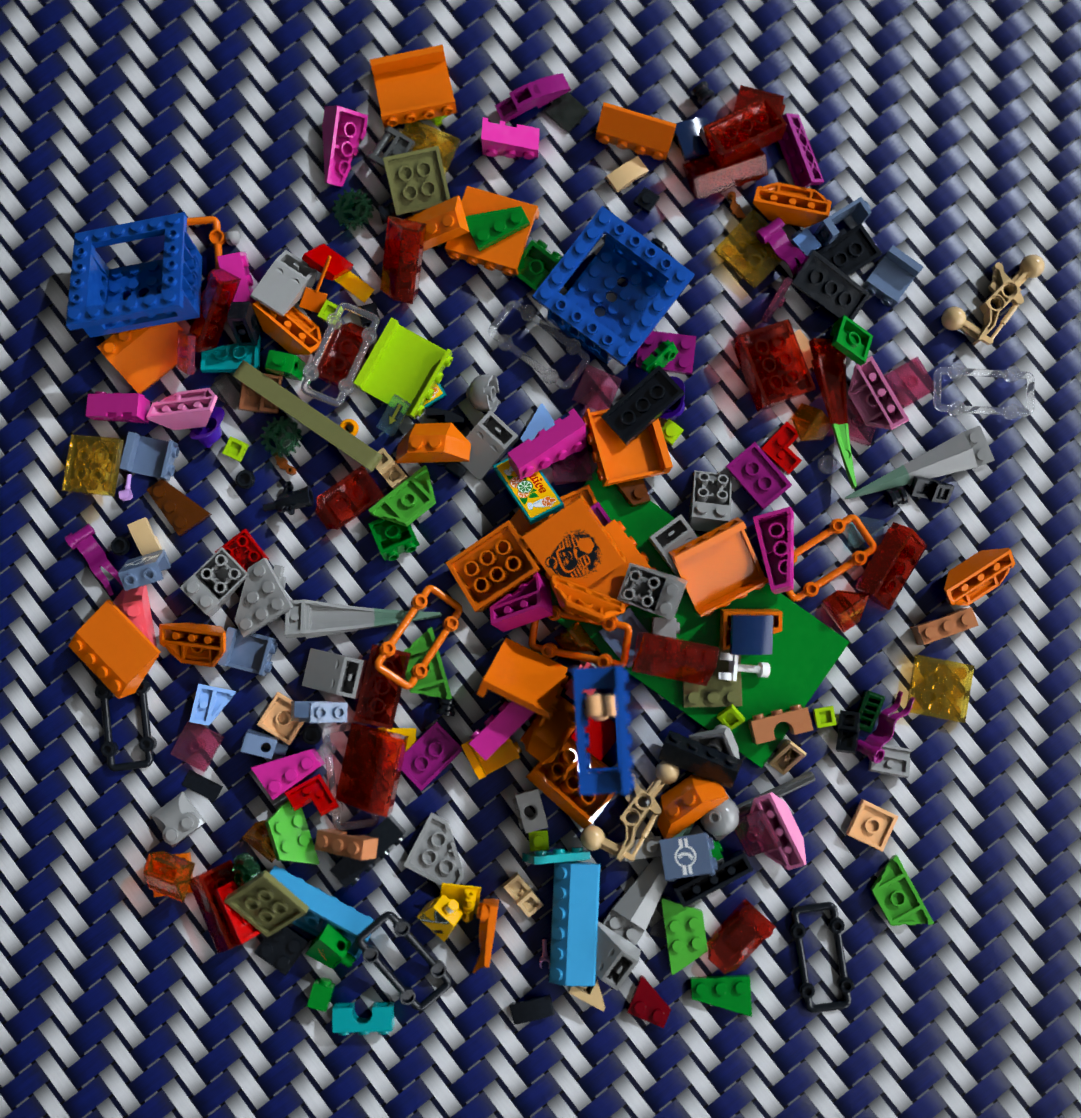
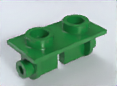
(666, 352)

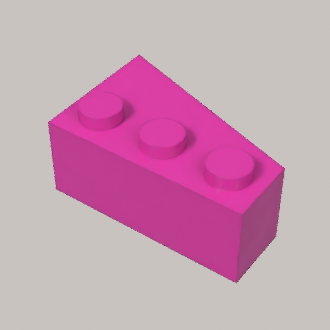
(509, 140)
(238, 265)
(118, 407)
(523, 606)
(286, 772)

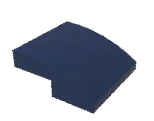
(689, 139)
(751, 634)

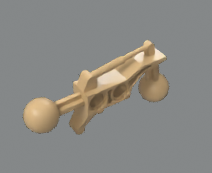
(955, 318)
(594, 837)

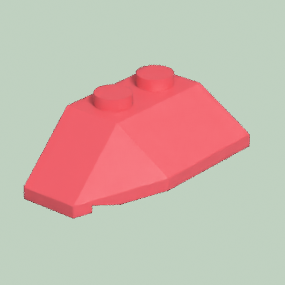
(136, 607)

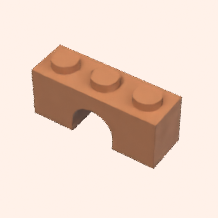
(944, 626)
(763, 726)
(345, 845)

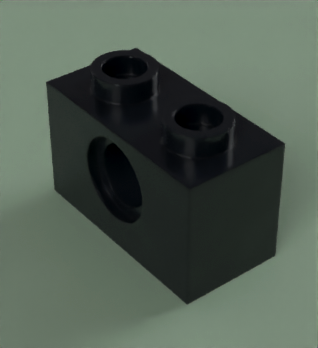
(244, 323)

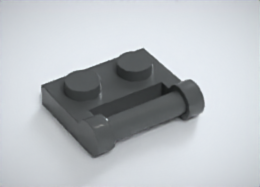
(399, 145)

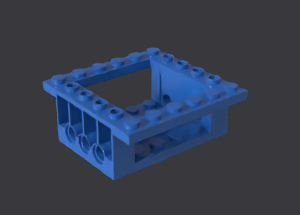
(652, 288)
(99, 292)
(605, 779)

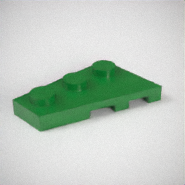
(496, 225)
(726, 992)

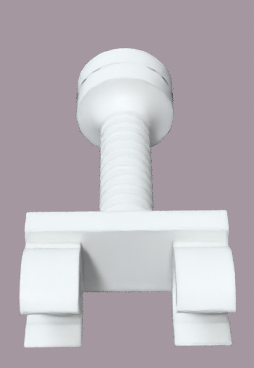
(762, 669)

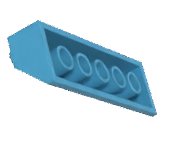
(324, 910)
(574, 923)

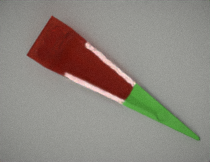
(830, 373)

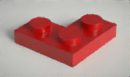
(778, 449)
(313, 791)

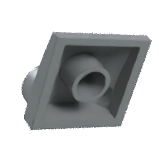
(718, 738)
(177, 819)

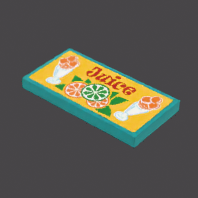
(532, 494)

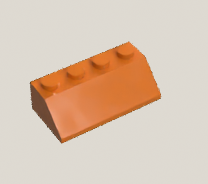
(635, 131)
(442, 222)

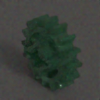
(361, 205)
(281, 429)
(245, 869)

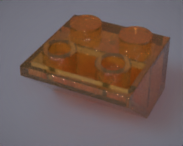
(168, 874)

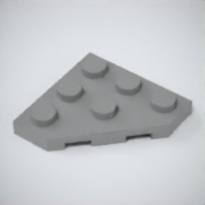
(260, 599)
(436, 853)

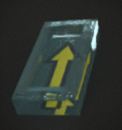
(393, 415)

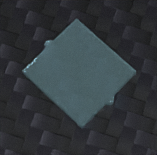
(874, 527)

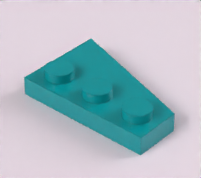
(228, 358)
(556, 856)

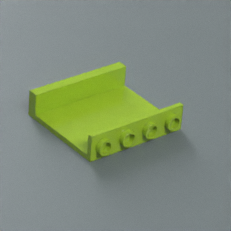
(403, 366)

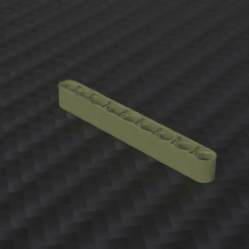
(307, 415)

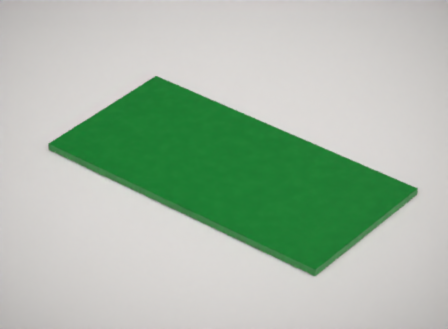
(799, 656)

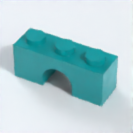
(346, 1020)

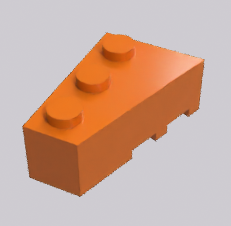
(725, 622)

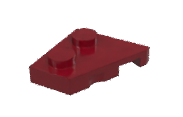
(648, 1004)

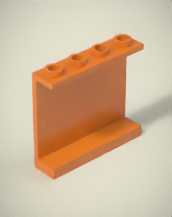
(413, 86)

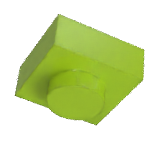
(327, 309)
(671, 431)
(235, 449)
(824, 716)
(731, 717)
(539, 840)

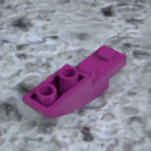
(532, 94)

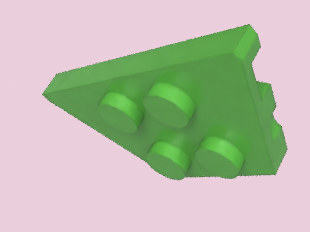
(407, 500)
(435, 682)
(291, 836)
(898, 896)
(683, 933)

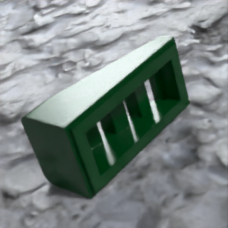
(874, 714)

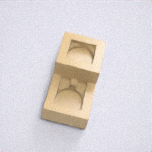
(626, 174)
(390, 470)
(144, 536)
(523, 894)

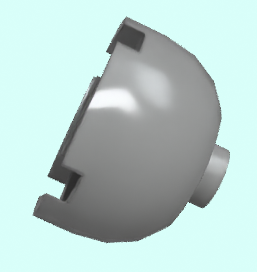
(483, 393)
(721, 819)

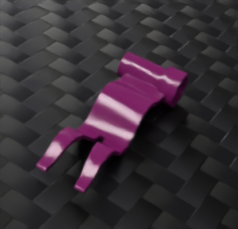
(781, 244)
(94, 554)
(885, 730)

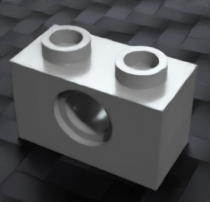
(530, 798)

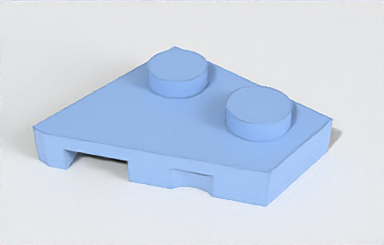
(540, 421)
(209, 703)

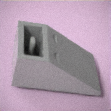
(284, 283)
(489, 443)
(710, 500)
(671, 537)
(215, 582)
(652, 590)
(334, 673)
(614, 957)

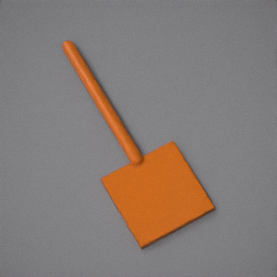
(314, 299)

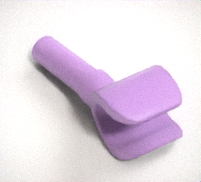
(126, 494)
(544, 957)

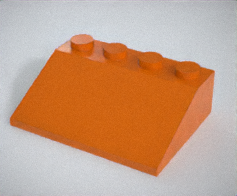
(143, 353)
(493, 567)
(114, 650)
(561, 784)

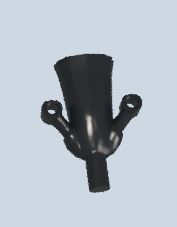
(290, 501)

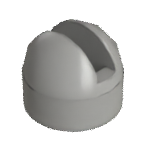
(232, 237)

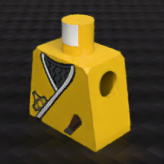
(441, 916)

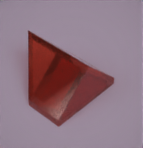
(846, 607)

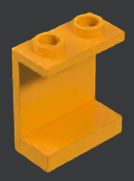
(503, 755)

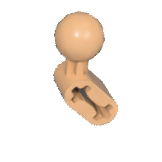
(600, 706)

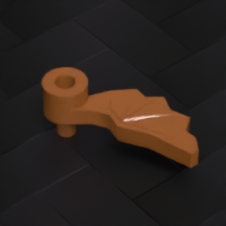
(734, 207)
(283, 464)

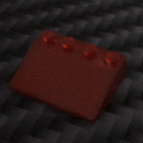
(772, 364)
(371, 769)

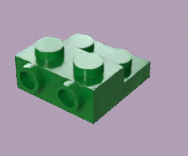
(537, 263)
(851, 339)
(393, 538)

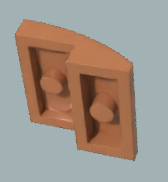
(254, 402)

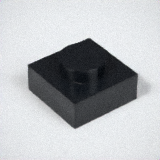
(646, 200)
(371, 308)

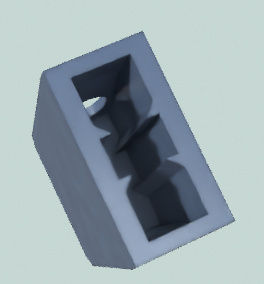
(254, 742)

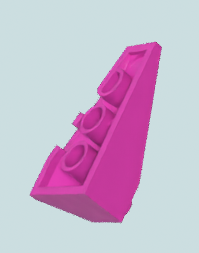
(341, 137)

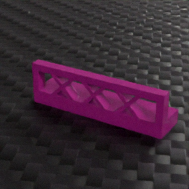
(796, 152)

